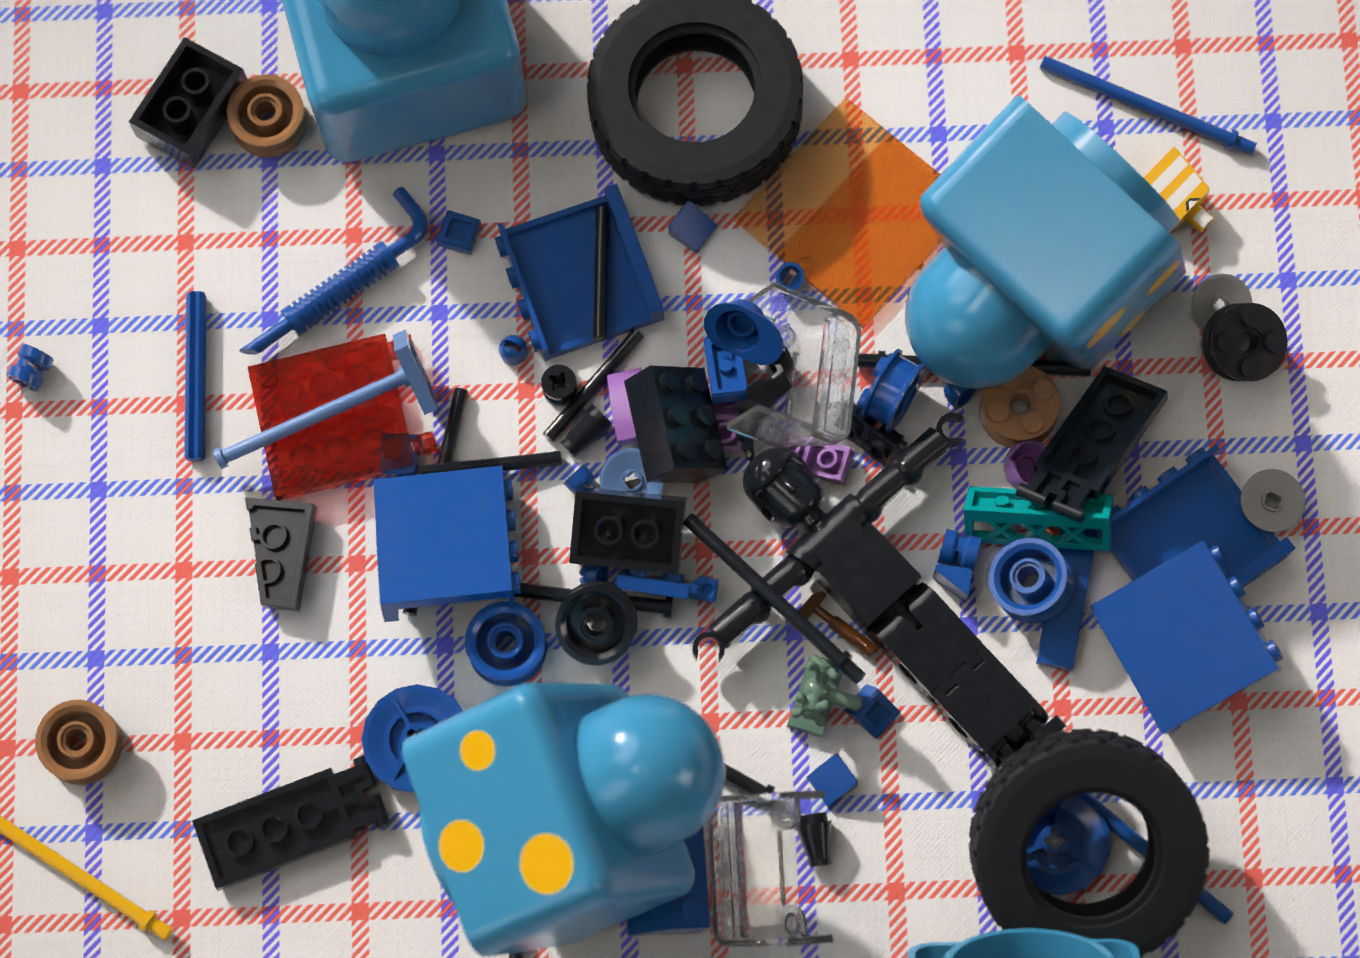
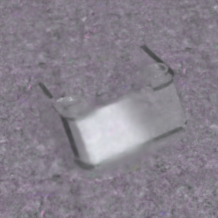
(825, 356)
(750, 871)

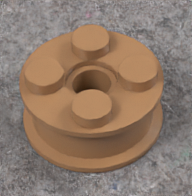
(272, 136)
(1009, 427)
(95, 758)

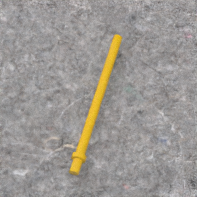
(146, 919)

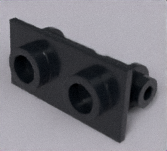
(877, 443)

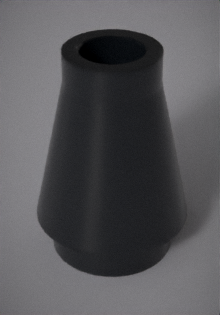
(586, 430)
(816, 838)

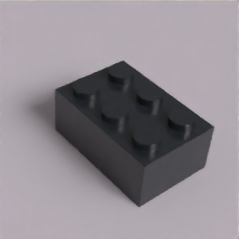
(187, 103)
(675, 424)
(627, 530)

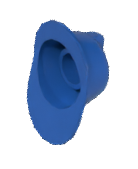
(744, 331)

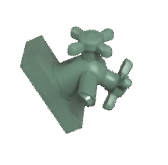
(817, 695)

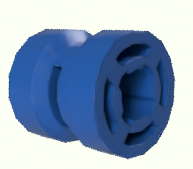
(29, 367)
(959, 549)

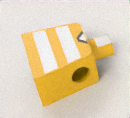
(1181, 189)

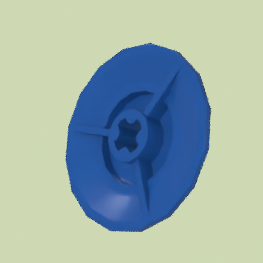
(392, 722)
(1079, 856)

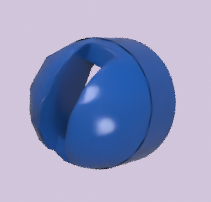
(796, 281)
(510, 355)
(957, 395)
(579, 478)
(593, 573)

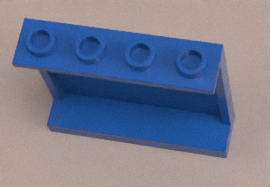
(555, 275)
(1184, 510)
(444, 539)
(1187, 636)

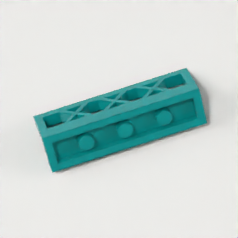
(1003, 508)

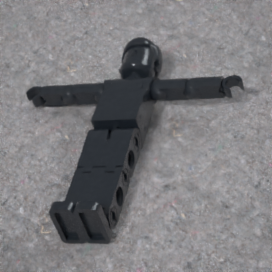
(885, 594)

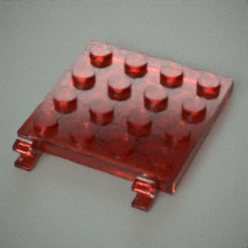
(347, 445)

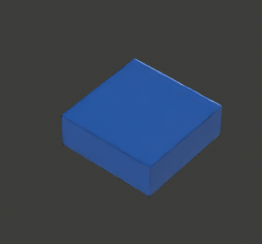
(458, 232)

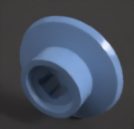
(619, 466)

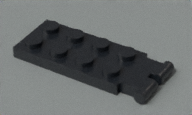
(1093, 443)
(289, 823)

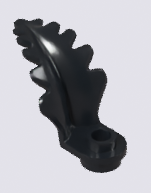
(766, 393)

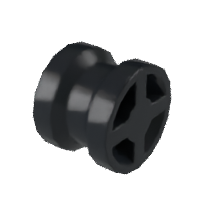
(559, 392)

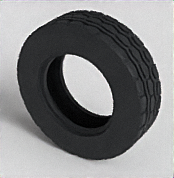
(695, 170)
(1076, 764)

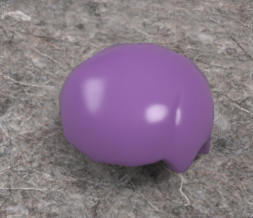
(1020, 461)

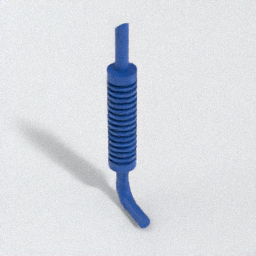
(347, 282)

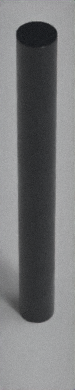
(601, 252)
(593, 385)
(508, 463)

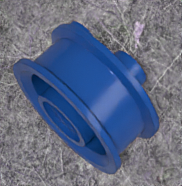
(892, 390)
(1041, 600)
(512, 666)

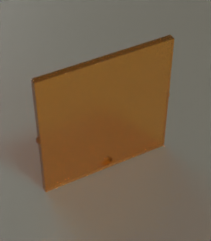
(847, 212)

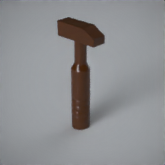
(837, 624)

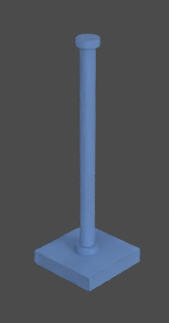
(409, 374)

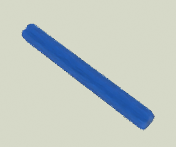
(195, 376)

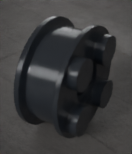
(1266, 344)
(596, 646)

